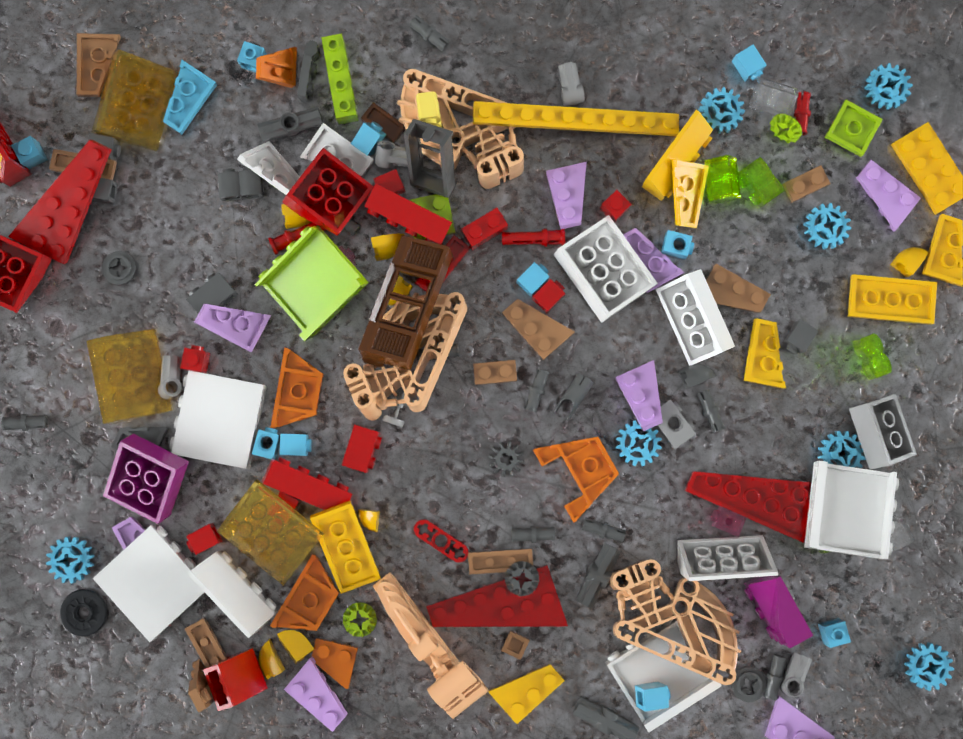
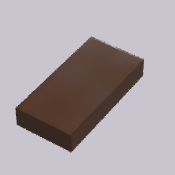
(390, 125)

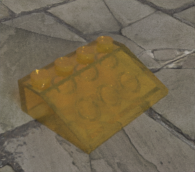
(134, 101)
(127, 375)
(270, 532)

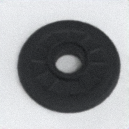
(71, 618)

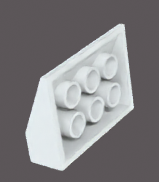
(605, 268)
(725, 558)
(234, 592)

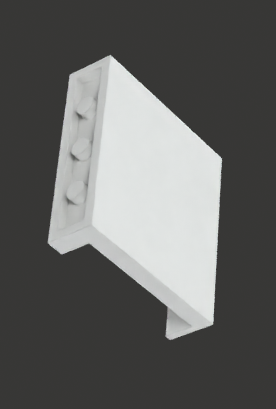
(218, 419)
(851, 510)
(150, 582)
(639, 666)

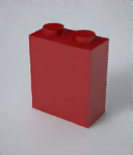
(235, 679)

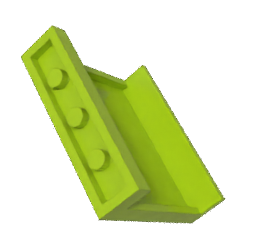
(312, 281)

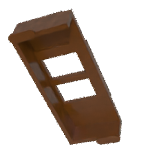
(393, 342)

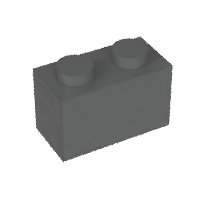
(215, 292)

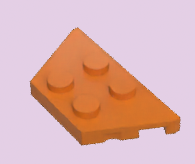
(296, 391)
(308, 599)

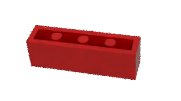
(408, 214)
(304, 486)

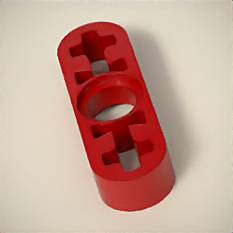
(457, 545)

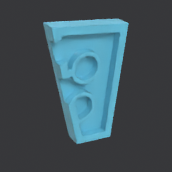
(188, 97)

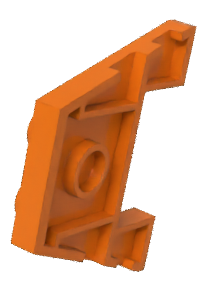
(587, 464)

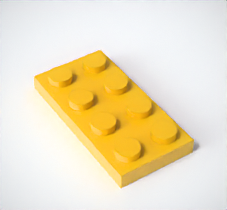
(930, 167)
(892, 299)
(345, 547)

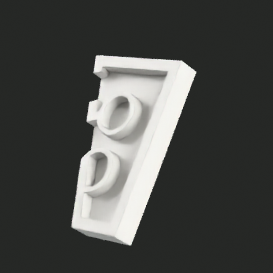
(340, 148)
(270, 166)

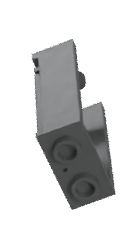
(423, 177)

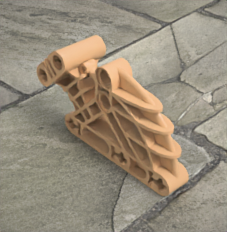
(496, 157)
(373, 387)
(640, 588)
(455, 682)

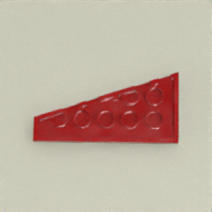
(59, 214)
(767, 501)
(498, 607)

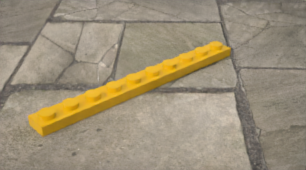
(575, 118)

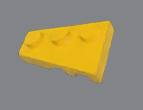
(688, 191)
(945, 252)
(763, 356)
(526, 692)

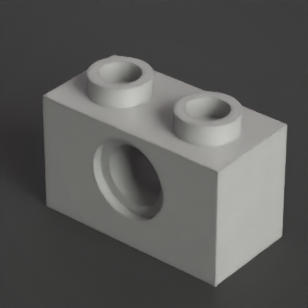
(685, 428)

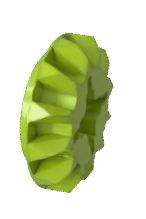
(784, 121)
(365, 611)

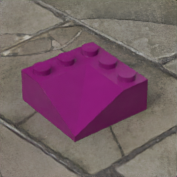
(145, 478)
(778, 610)

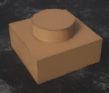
(515, 645)

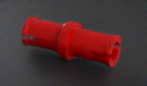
(802, 111)

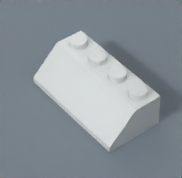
(695, 317)

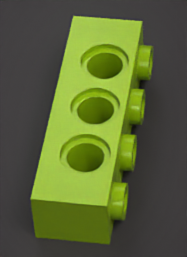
(340, 79)

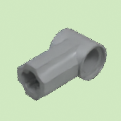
(571, 90)
(389, 154)
(170, 375)
(796, 672)

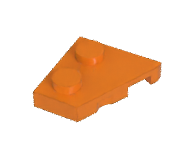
(278, 67)
(335, 659)

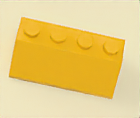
(683, 148)

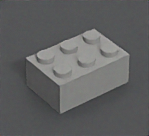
(882, 432)

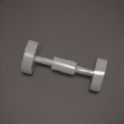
(393, 420)

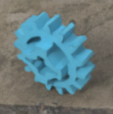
(889, 77)
(729, 114)
(825, 218)
(841, 445)
(644, 451)
(69, 551)
(937, 671)

